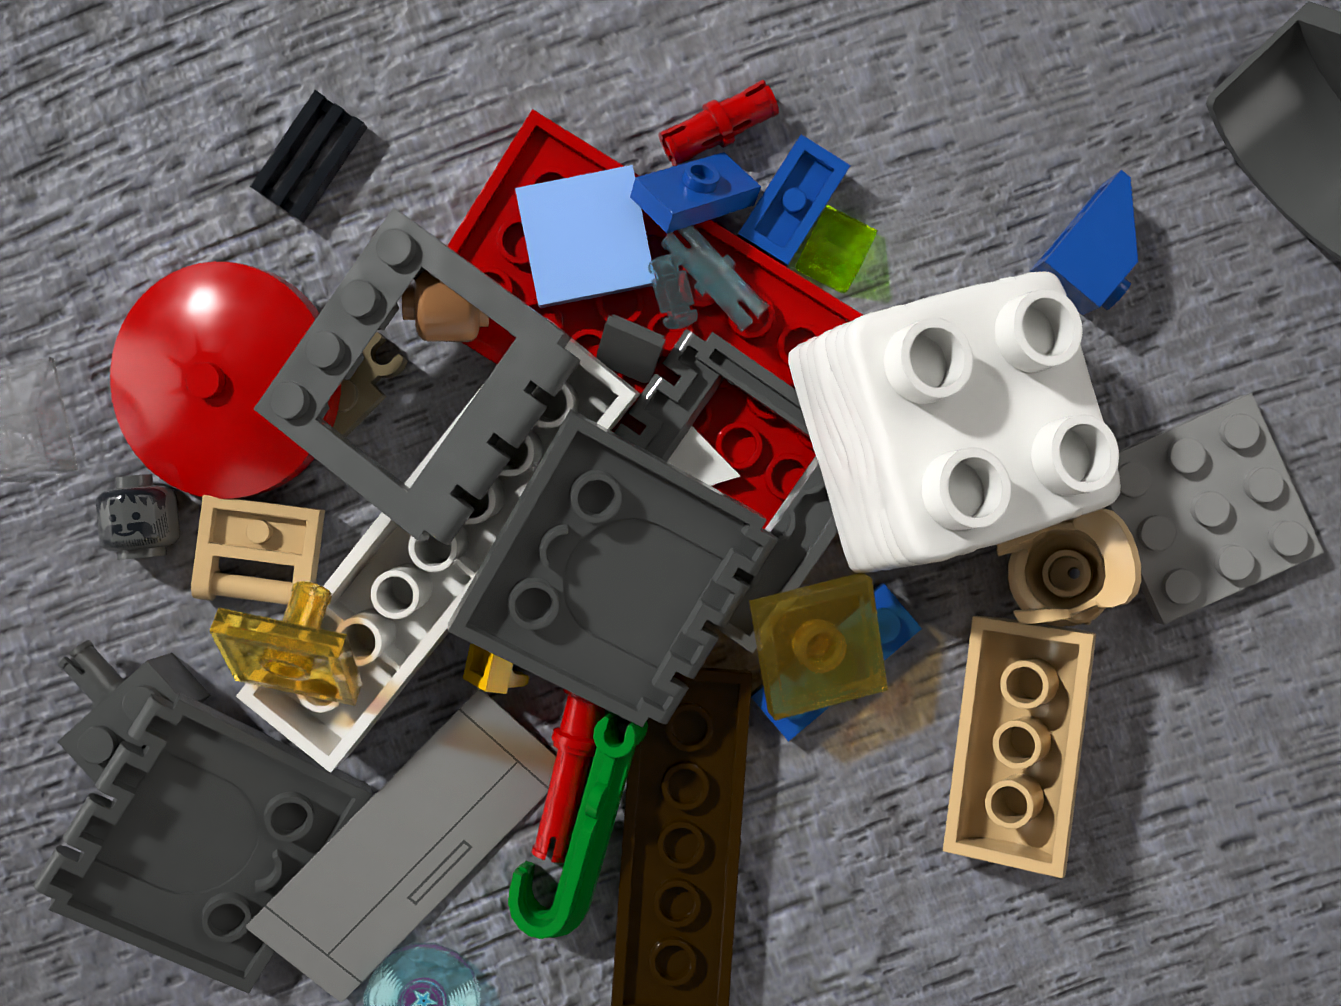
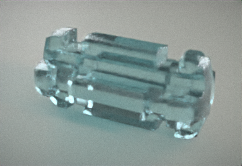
(673, 291)

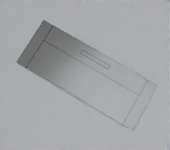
(407, 847)

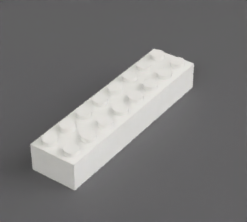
(402, 591)

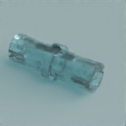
(716, 276)

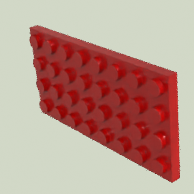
(746, 434)

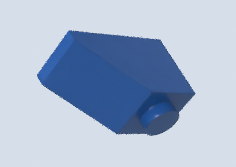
(1096, 248)

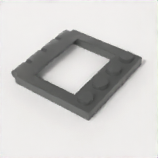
(499, 410)
(668, 411)

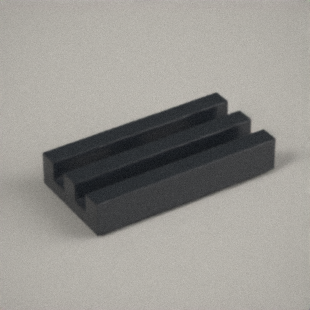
(290, 144)

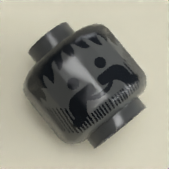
(137, 518)

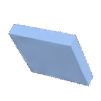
(584, 236)

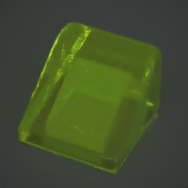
(836, 249)

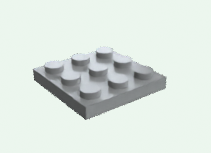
(1210, 509)

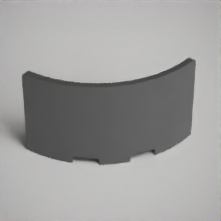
(1285, 122)

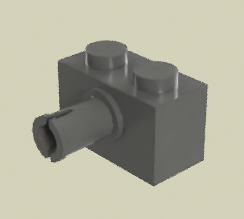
(117, 702)

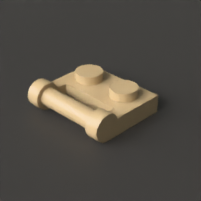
(254, 533)

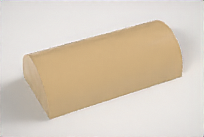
(1019, 744)

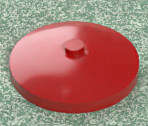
(194, 369)

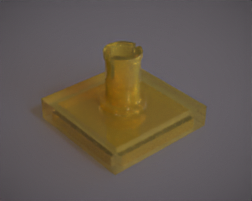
(819, 645)
(290, 652)

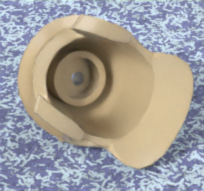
(1042, 564)

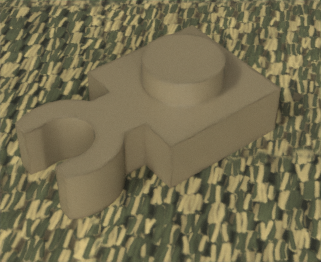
(360, 393)

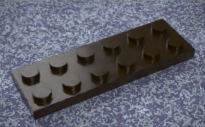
(683, 848)

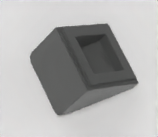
(630, 349)

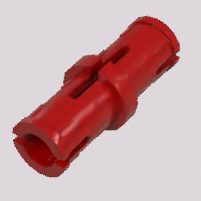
(719, 123)

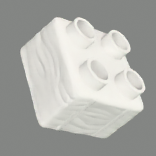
(955, 422)

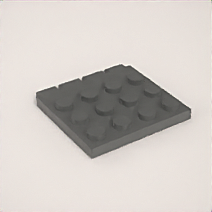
(612, 573)
(196, 838)

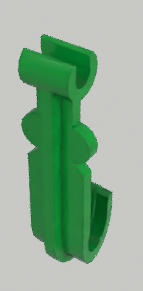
(587, 842)

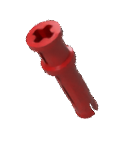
(568, 777)

